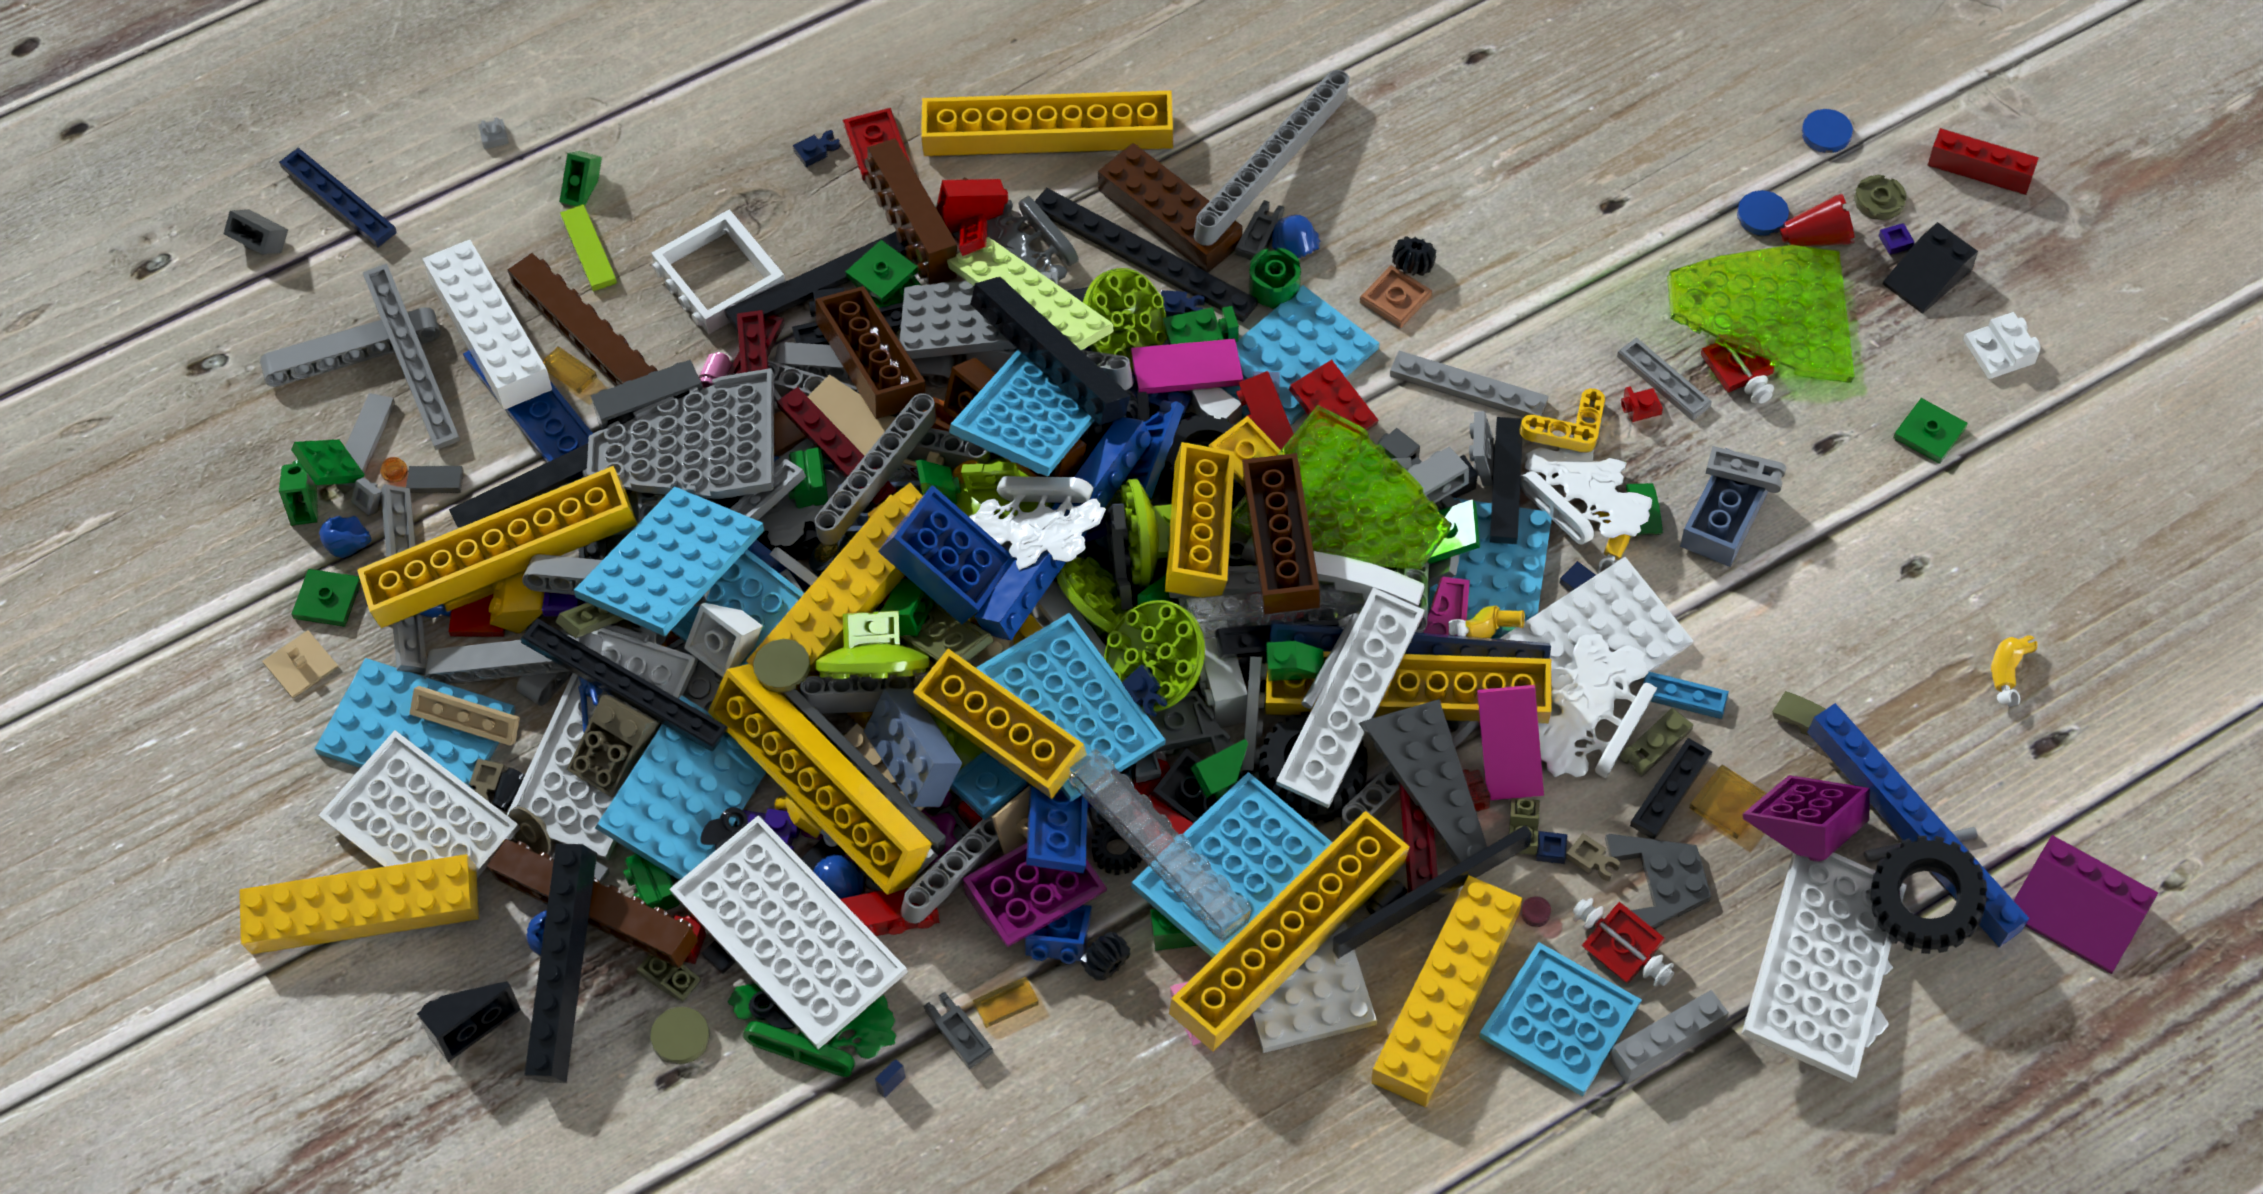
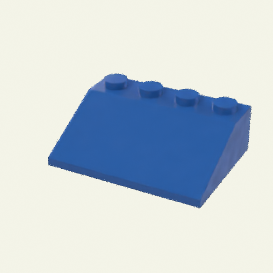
(947, 555)

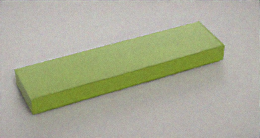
(588, 248)

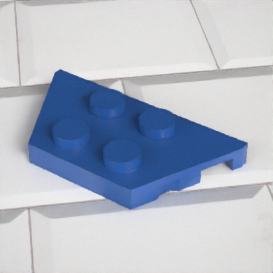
(1152, 461)

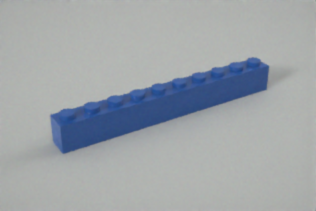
(1105, 471)
(1906, 810)

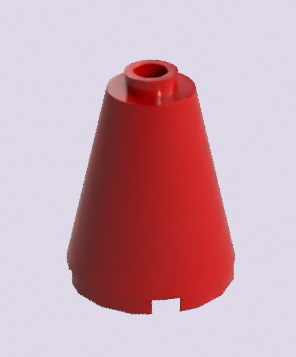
(1820, 225)

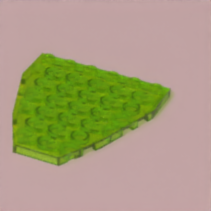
(1770, 305)
(1358, 497)

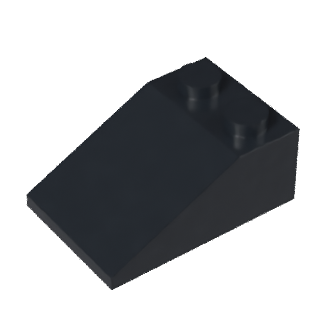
(1931, 268)
(1181, 789)
(467, 1016)

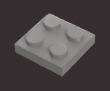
(1483, 448)

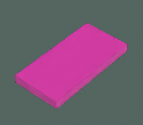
(1186, 366)
(1510, 742)

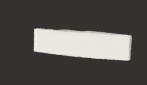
(1362, 577)

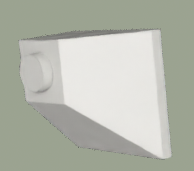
(722, 637)

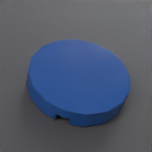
(1827, 130)
(1762, 212)

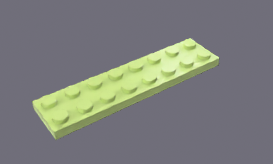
(1063, 310)

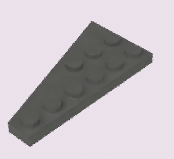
(1429, 769)

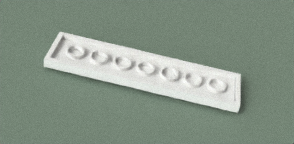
(1350, 697)

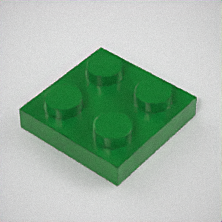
(1192, 327)
(327, 462)

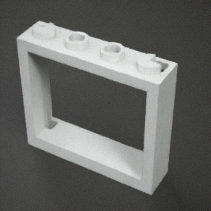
(724, 223)

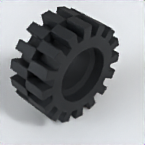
(1108, 860)

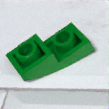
(1654, 523)

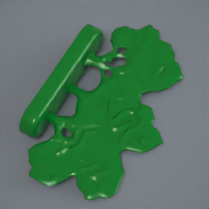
(870, 1025)

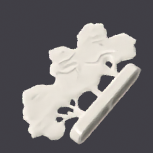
(1585, 480)
(1042, 528)
(1587, 698)

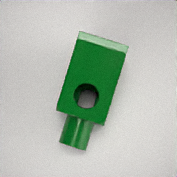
(294, 482)

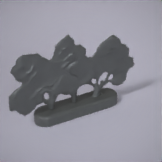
(1018, 241)

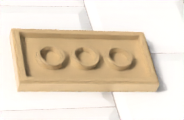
(850, 413)

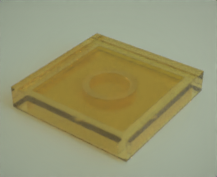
(1725, 800)

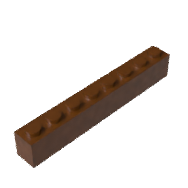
(578, 321)
(609, 909)

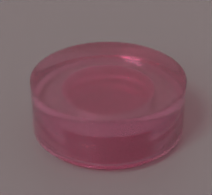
(1536, 911)

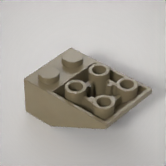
(612, 744)

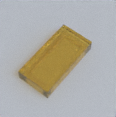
(569, 369)
(1005, 1002)

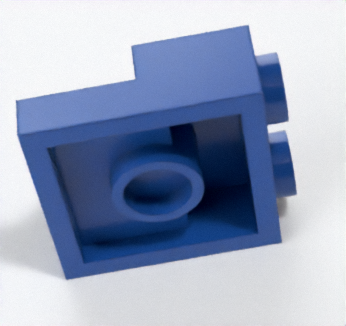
(1062, 938)

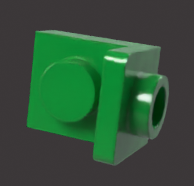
(1228, 324)

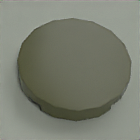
(1880, 197)
(781, 665)
(680, 1035)

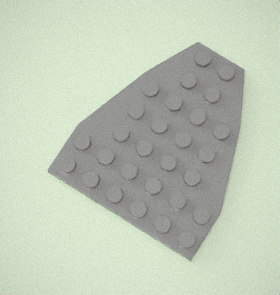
(703, 443)

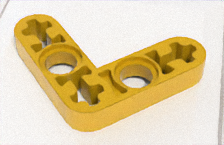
(1579, 429)

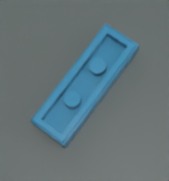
(1687, 695)

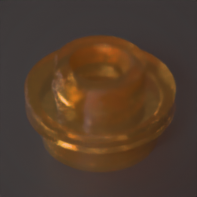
(392, 464)

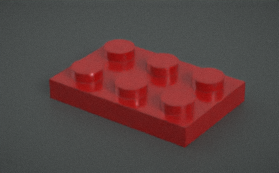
(1332, 391)

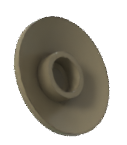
(532, 830)

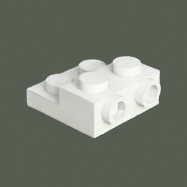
(2003, 345)

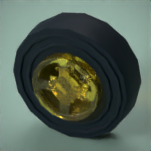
(824, 554)

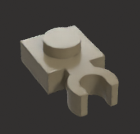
(486, 777)
(1590, 855)

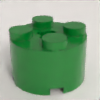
(1274, 277)

